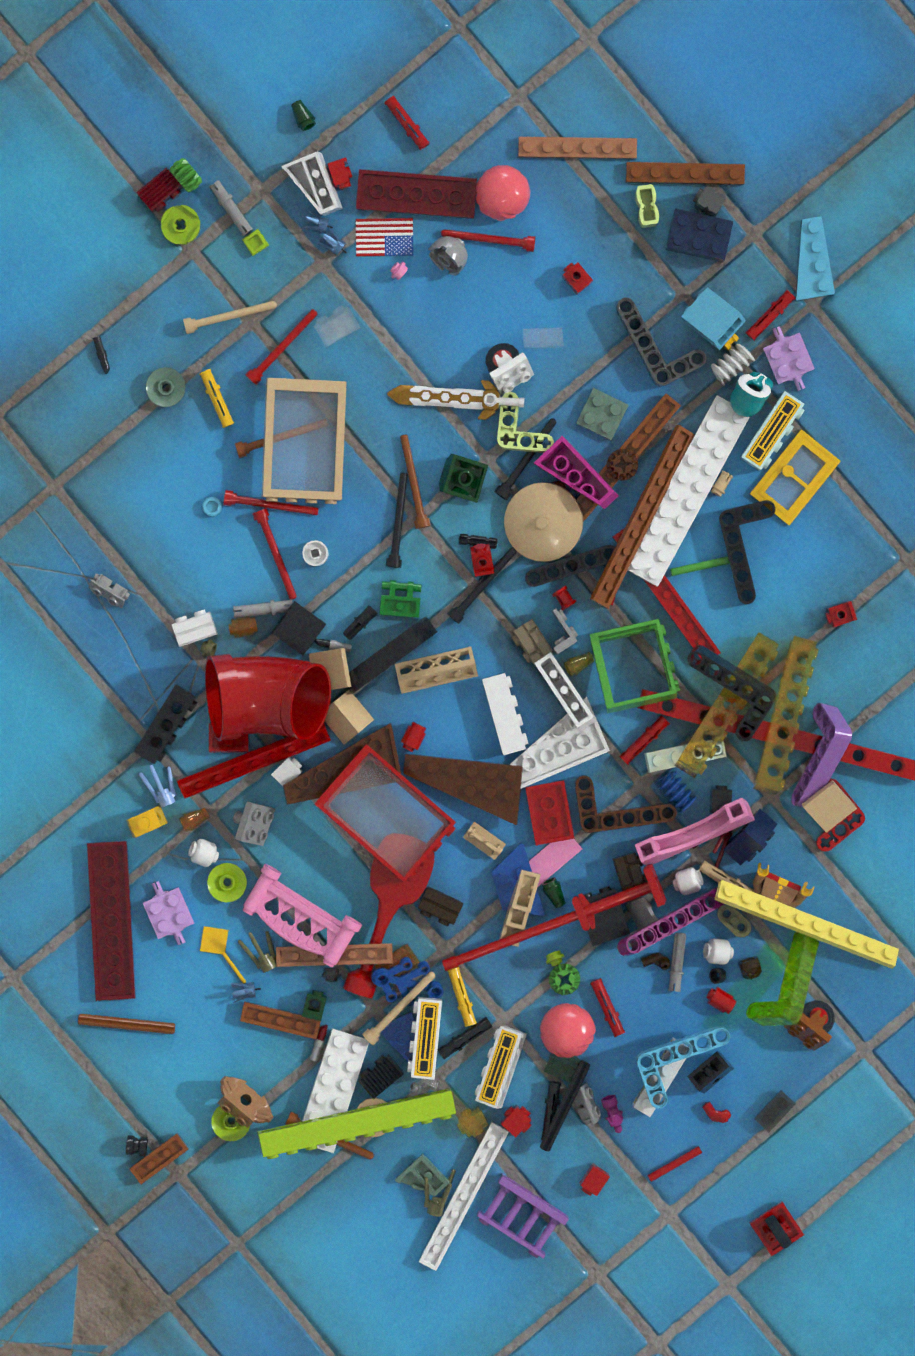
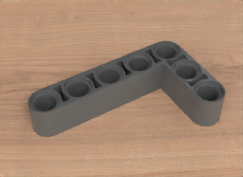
(652, 349)

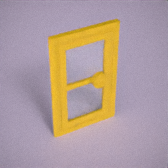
(795, 477)

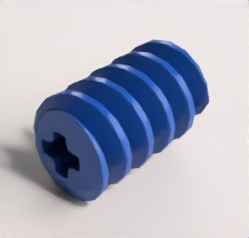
(676, 791)

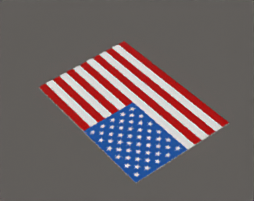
(384, 237)

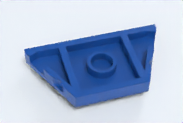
(506, 876)

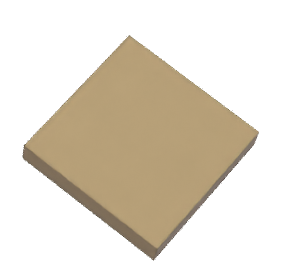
(336, 666)
(829, 806)

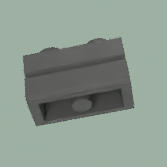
(709, 201)

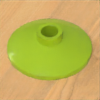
(219, 889)
(224, 1129)

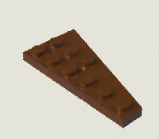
(317, 779)
(481, 784)

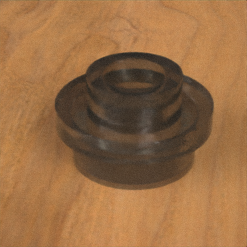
(331, 974)

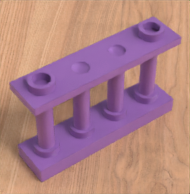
(523, 1196)

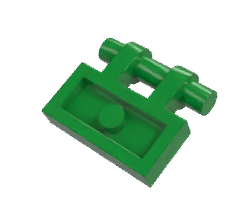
(399, 605)

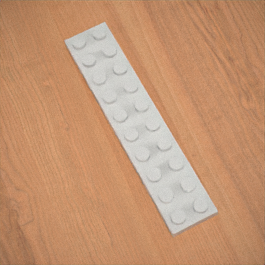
(688, 490)

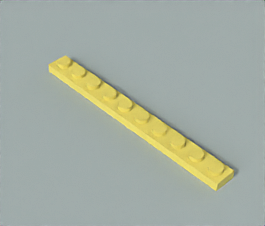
(806, 924)

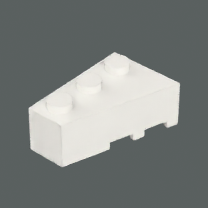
(314, 180)

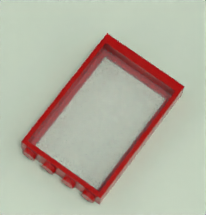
(385, 814)

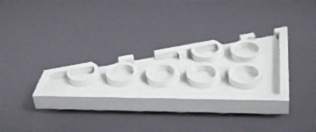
(561, 749)

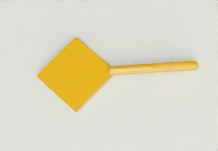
(215, 941)

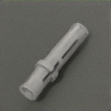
(226, 201)
(262, 608)

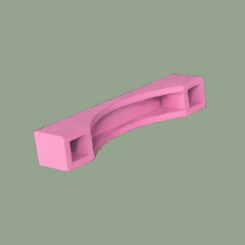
(720, 822)

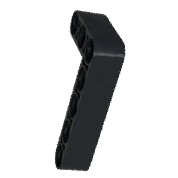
(739, 546)
(391, 653)
(737, 687)

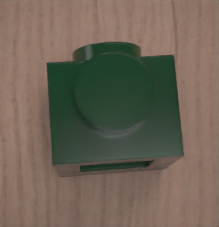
(314, 1012)

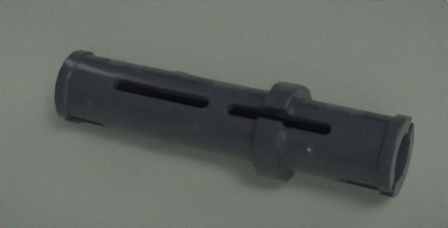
(464, 1038)
(552, 1102)

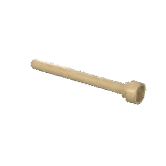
(192, 324)
(372, 1034)

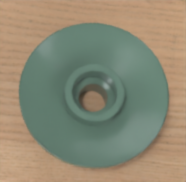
(155, 385)

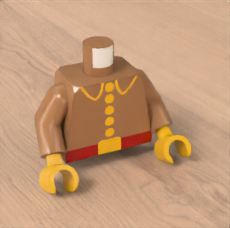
(779, 889)

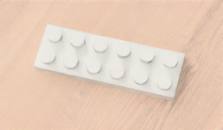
(336, 1077)

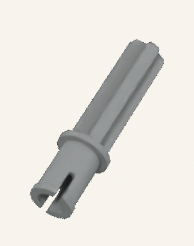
(677, 962)

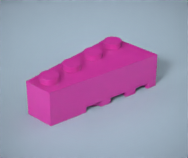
(573, 470)

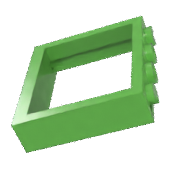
(664, 649)

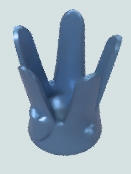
(321, 222)
(332, 242)
(247, 990)

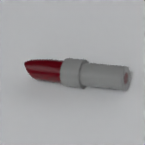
(318, 1043)

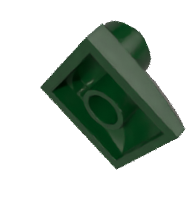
(462, 477)

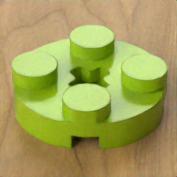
(180, 213)

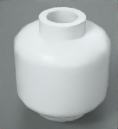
(203, 852)
(688, 881)
(718, 951)

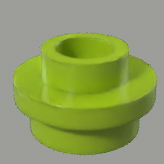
(555, 958)

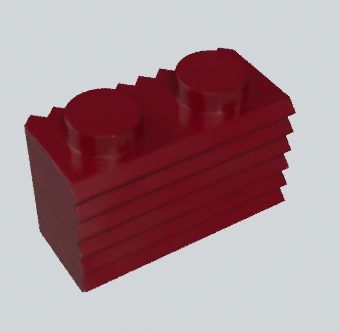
(160, 190)

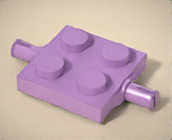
(788, 358)
(168, 913)

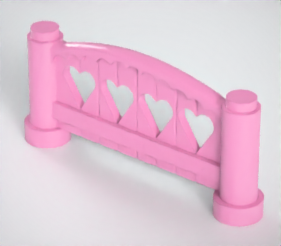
(338, 932)

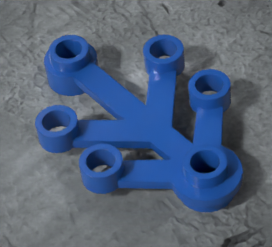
(404, 980)

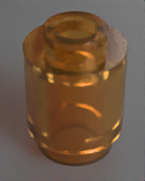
(243, 626)

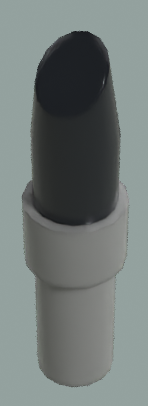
(333, 644)

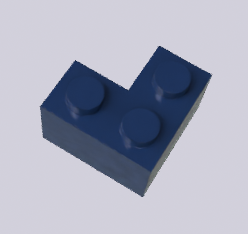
(751, 838)

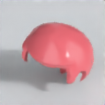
(502, 192)
(567, 1030)

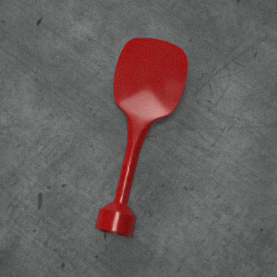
(391, 896)

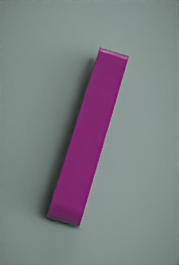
(668, 923)

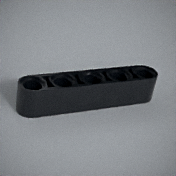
(561, 566)

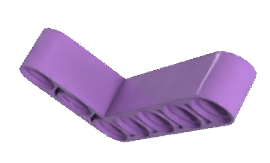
(827, 754)

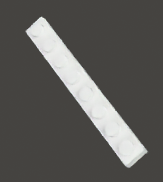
(463, 1196)

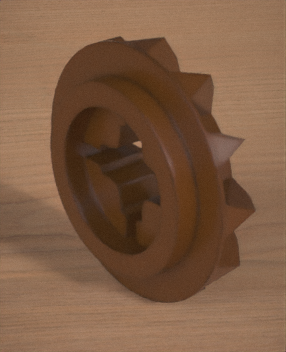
(617, 472)

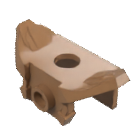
(257, 1111)

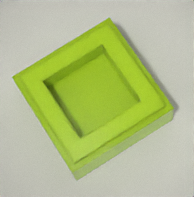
(255, 242)

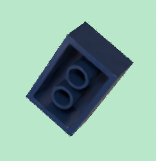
(699, 235)

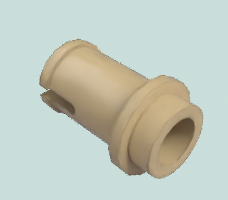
(721, 484)

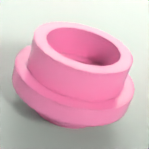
(398, 270)

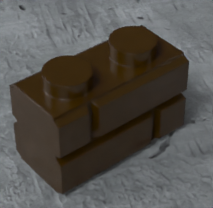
(629, 870)
(440, 906)

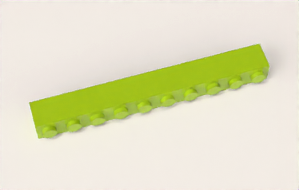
(356, 1122)

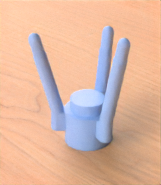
(164, 796)

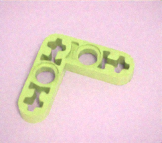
(512, 431)

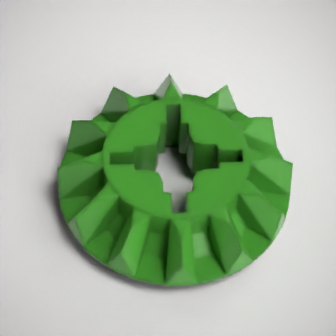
(563, 969)

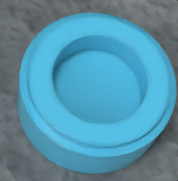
(212, 506)

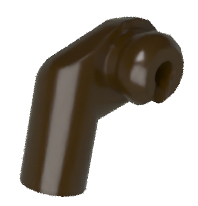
(657, 959)

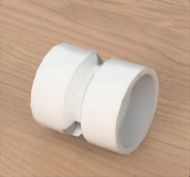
(315, 553)

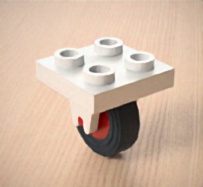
(507, 367)

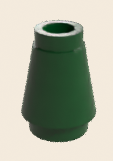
(304, 118)
(553, 891)

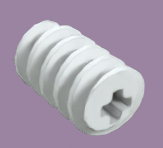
(731, 363)

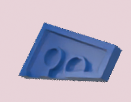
(399, 1034)

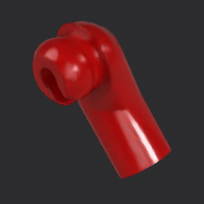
(716, 1116)

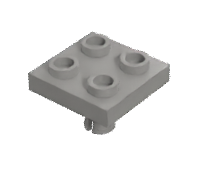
(254, 823)

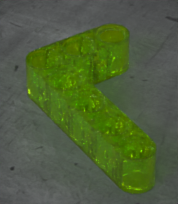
(794, 986)

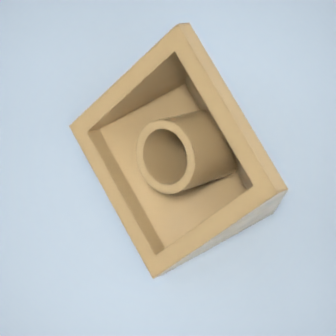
(347, 717)

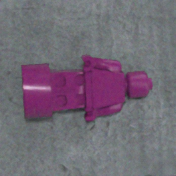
(614, 1115)

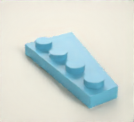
(814, 267)

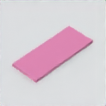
(553, 858)

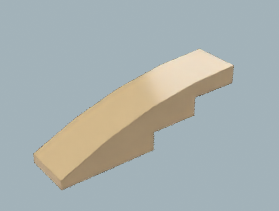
(520, 904)

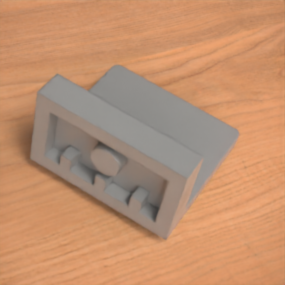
(563, 643)
(641, 913)

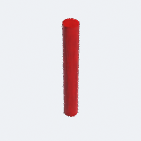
(675, 1163)

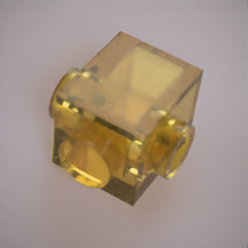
(472, 1122)

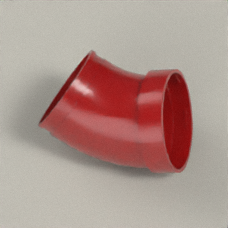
(265, 696)

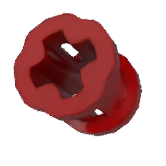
(564, 598)

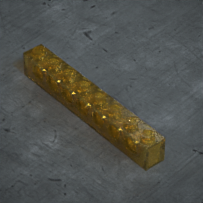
(808, 650)
(687, 762)

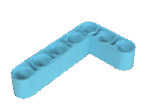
(672, 1047)

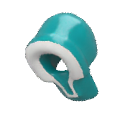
(747, 401)

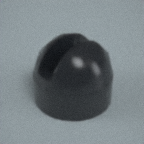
(713, 975)

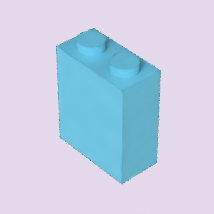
(713, 318)

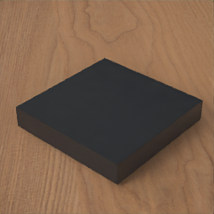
(298, 628)

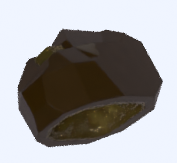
(750, 967)

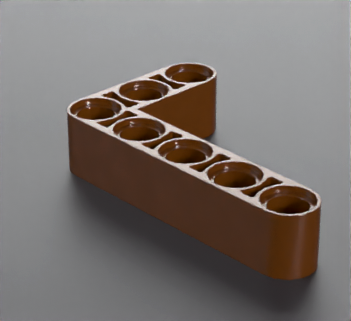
(617, 814)

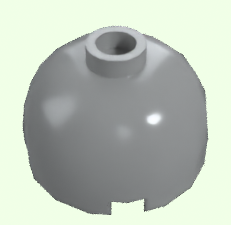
(449, 253)

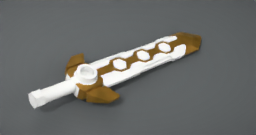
(457, 398)

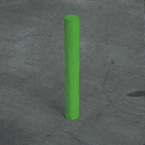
(700, 566)

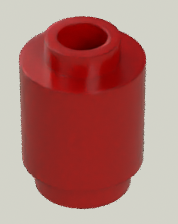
(413, 736)
(721, 1000)

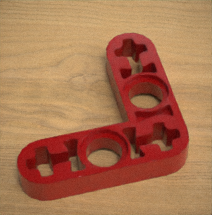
(832, 844)

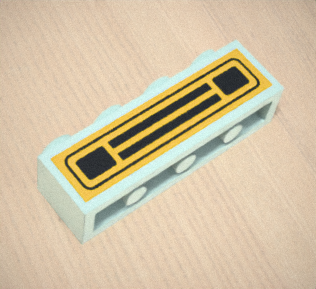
(772, 431)

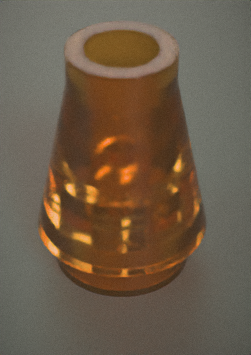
(193, 819)

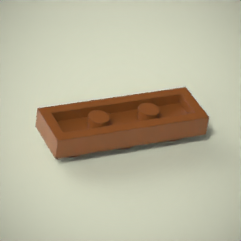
(159, 1158)

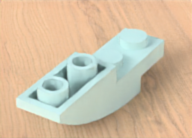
(668, 757)

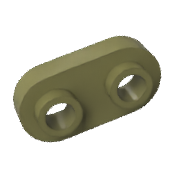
(733, 920)

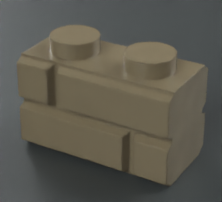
(531, 641)

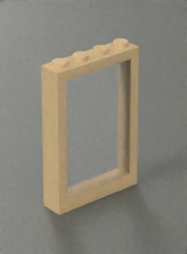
(303, 440)

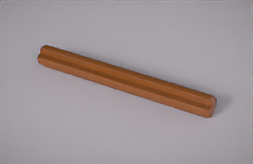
(125, 1023)

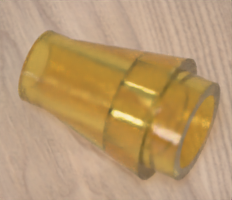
(578, 663)

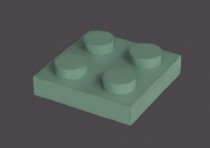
(602, 414)

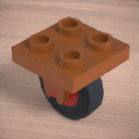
(814, 1025)

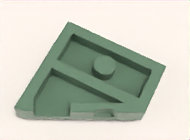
(416, 1173)

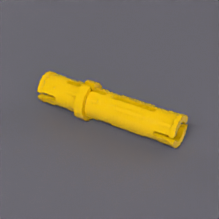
(206, 377)
(464, 1004)

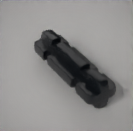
(474, 540)

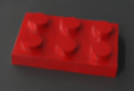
(549, 812)

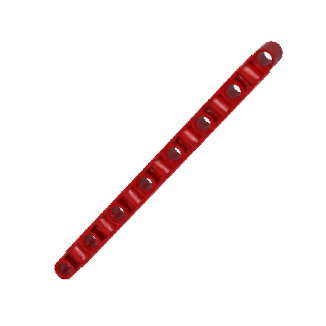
(803, 740)

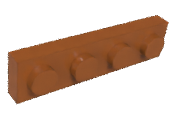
(279, 1020)

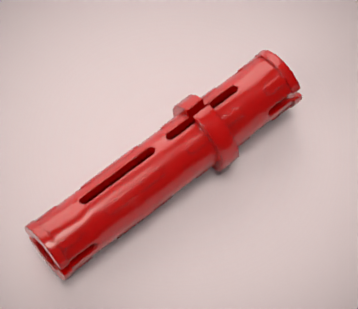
(421, 141)
(770, 315)
(641, 743)
(617, 1028)

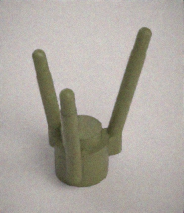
(266, 961)
(436, 1205)

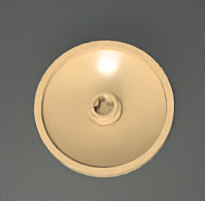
(543, 521)

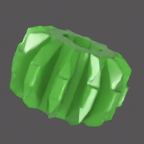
(185, 175)

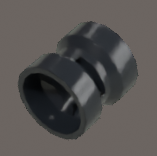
(136, 1145)

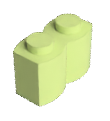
(648, 212)

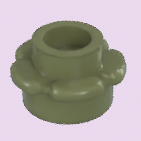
(208, 648)

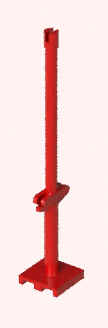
(583, 912)

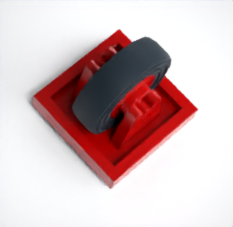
(776, 1228)

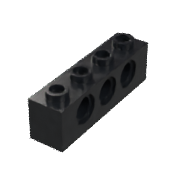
(145, 747)

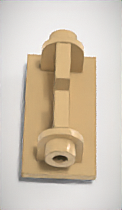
(484, 840)

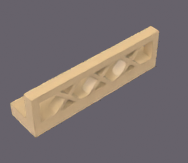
(436, 673)

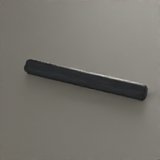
(565, 1106)

